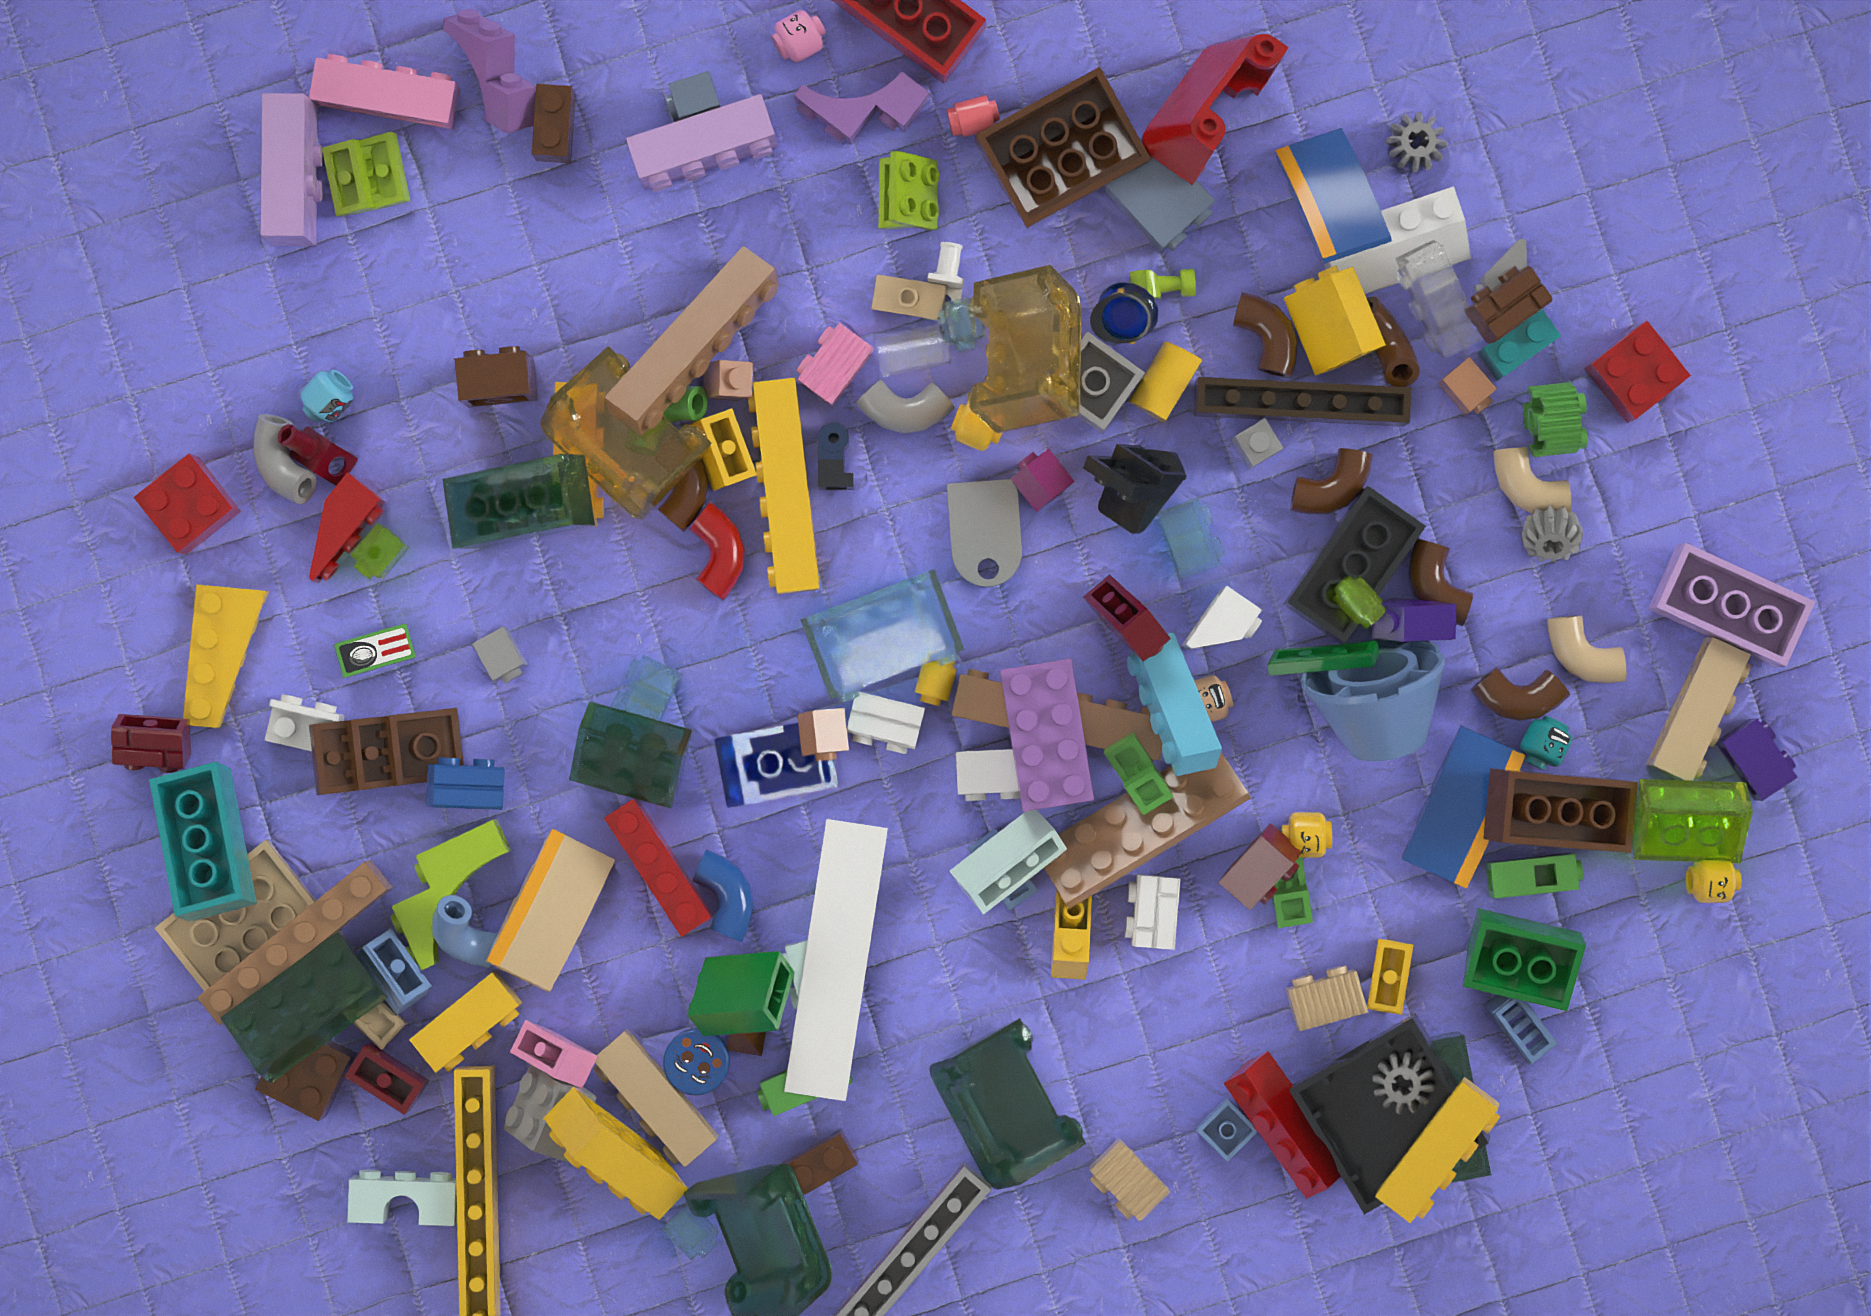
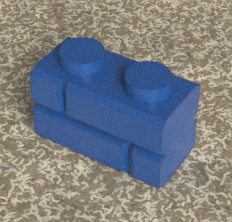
(464, 785)

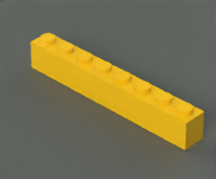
(477, 1191)

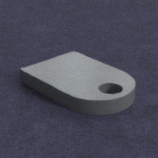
(985, 526)

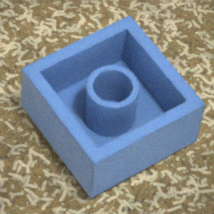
(1226, 1129)

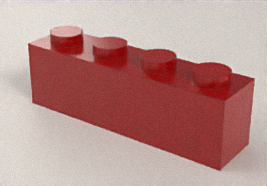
(658, 866)
(1265, 1098)

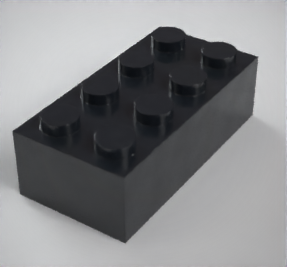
(1365, 543)

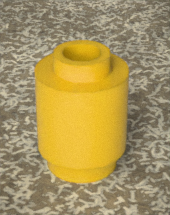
(935, 682)

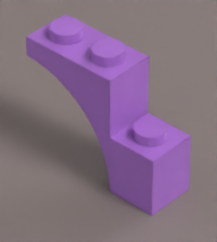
(491, 50)
(845, 118)

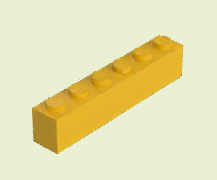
(785, 486)

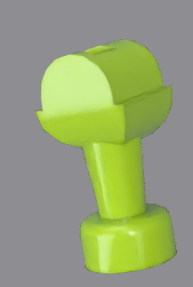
(1161, 284)

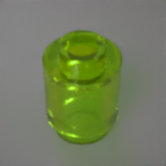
(1359, 601)

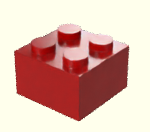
(1637, 372)
(187, 504)

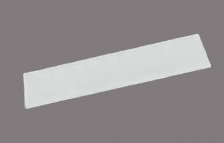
(836, 959)

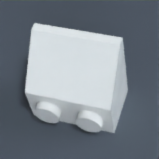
(1224, 621)

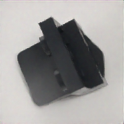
(1135, 483)

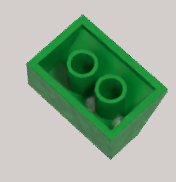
(1523, 959)

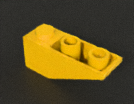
(1071, 939)

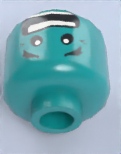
(1546, 742)

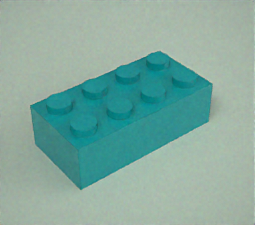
(202, 841)

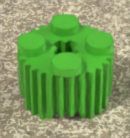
(1555, 419)

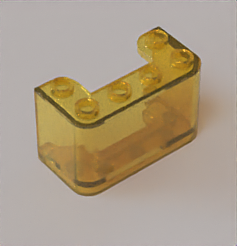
(1030, 349)

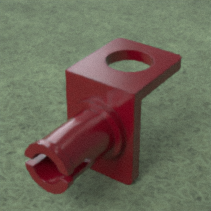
(315, 452)

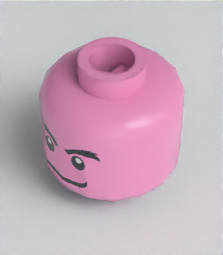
(798, 36)

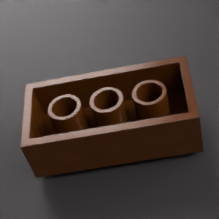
(1560, 810)

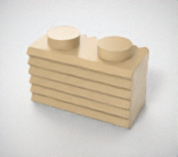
(1326, 998)
(1128, 1180)

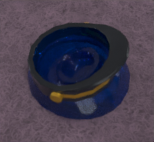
(1124, 314)

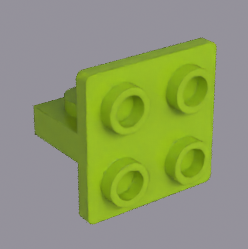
(908, 192)

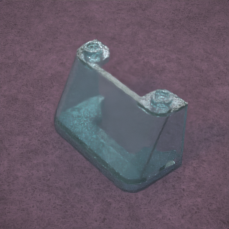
(882, 635)

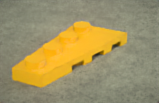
(218, 646)

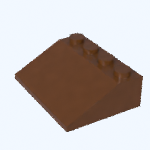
(1062, 147)

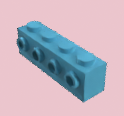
(1176, 709)

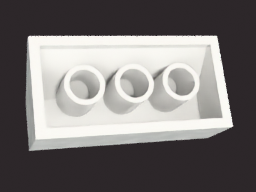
(1410, 226)

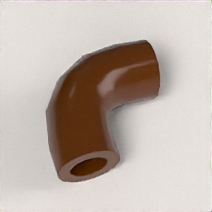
(1273, 329)
(1397, 356)
(1337, 489)
(687, 497)
(1429, 580)
(1518, 701)

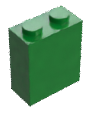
(741, 993)

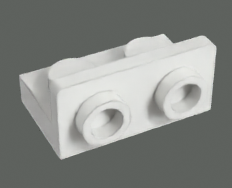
(291, 721)

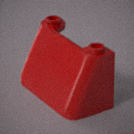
(1185, 128)

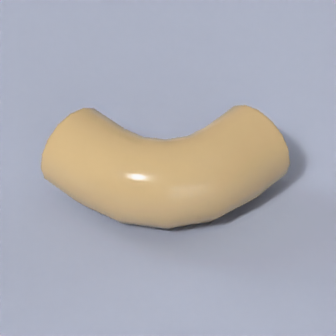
(1523, 487)
(1580, 657)

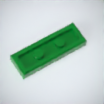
(1323, 658)

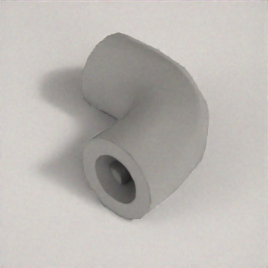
(905, 414)
(276, 463)

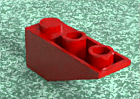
(343, 518)

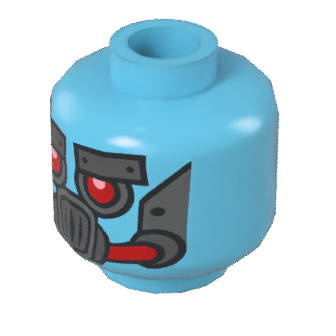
(327, 396)

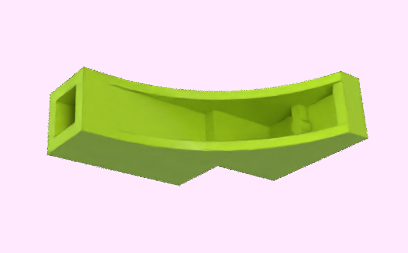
(445, 870)

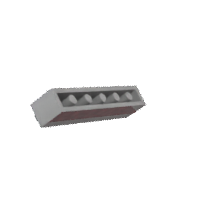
(917, 1244)

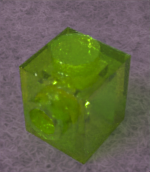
(378, 552)

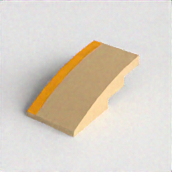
(550, 910)

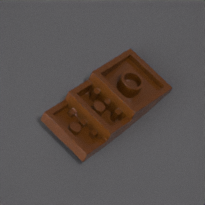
(382, 749)

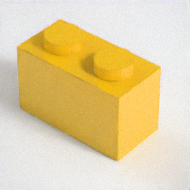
(728, 456)

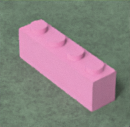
(384, 92)

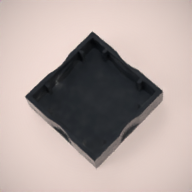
(1352, 1121)

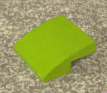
(366, 174)

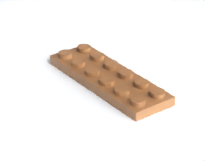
(1123, 838)

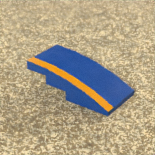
(1333, 196)
(1453, 818)

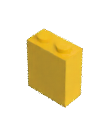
(1333, 319)

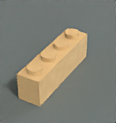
(1699, 709)
(661, 1106)

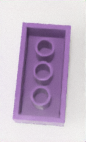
(1046, 735)

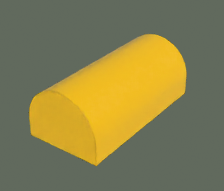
(1390, 976)

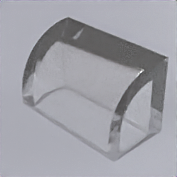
(911, 350)

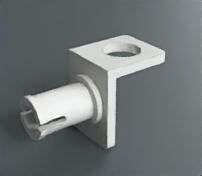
(947, 270)

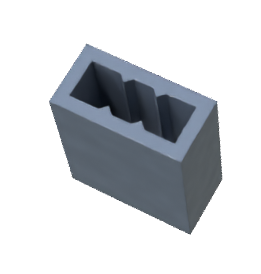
(1160, 203)

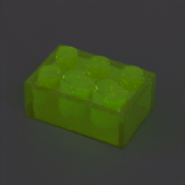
(1691, 820)

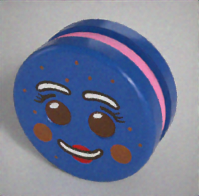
(696, 1062)

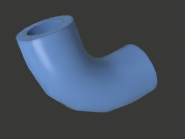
(455, 935)

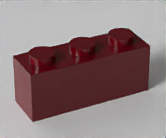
(1127, 618)

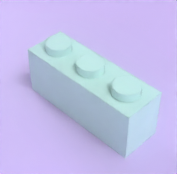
(1008, 860)

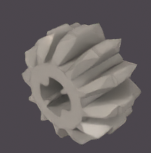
(1422, 154)
(1552, 534)
(1399, 1094)

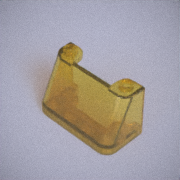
(625, 465)

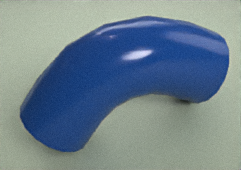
(732, 893)

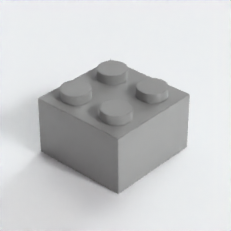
(1104, 382)
(535, 1098)

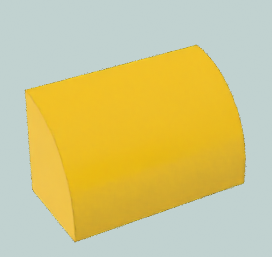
(1164, 381)

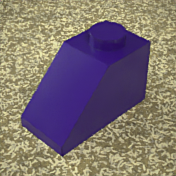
(1415, 620)

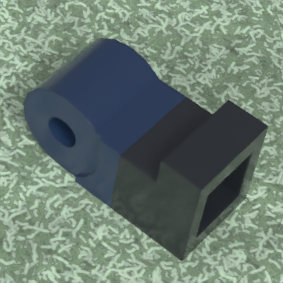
(832, 444)

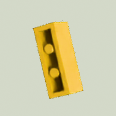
(467, 1023)

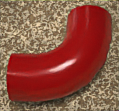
(725, 551)

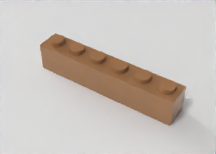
(692, 341)
(1101, 724)
(297, 938)

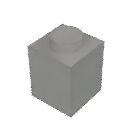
(1257, 443)
(500, 655)

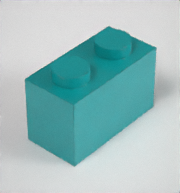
(1519, 345)

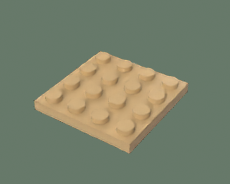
(222, 941)

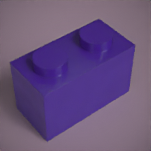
(1757, 758)

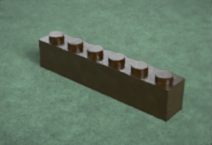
(1302, 401)

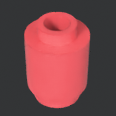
(972, 116)

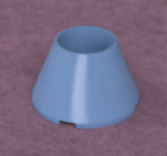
(1385, 707)

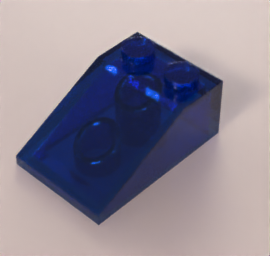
(769, 766)

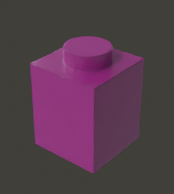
(1041, 479)

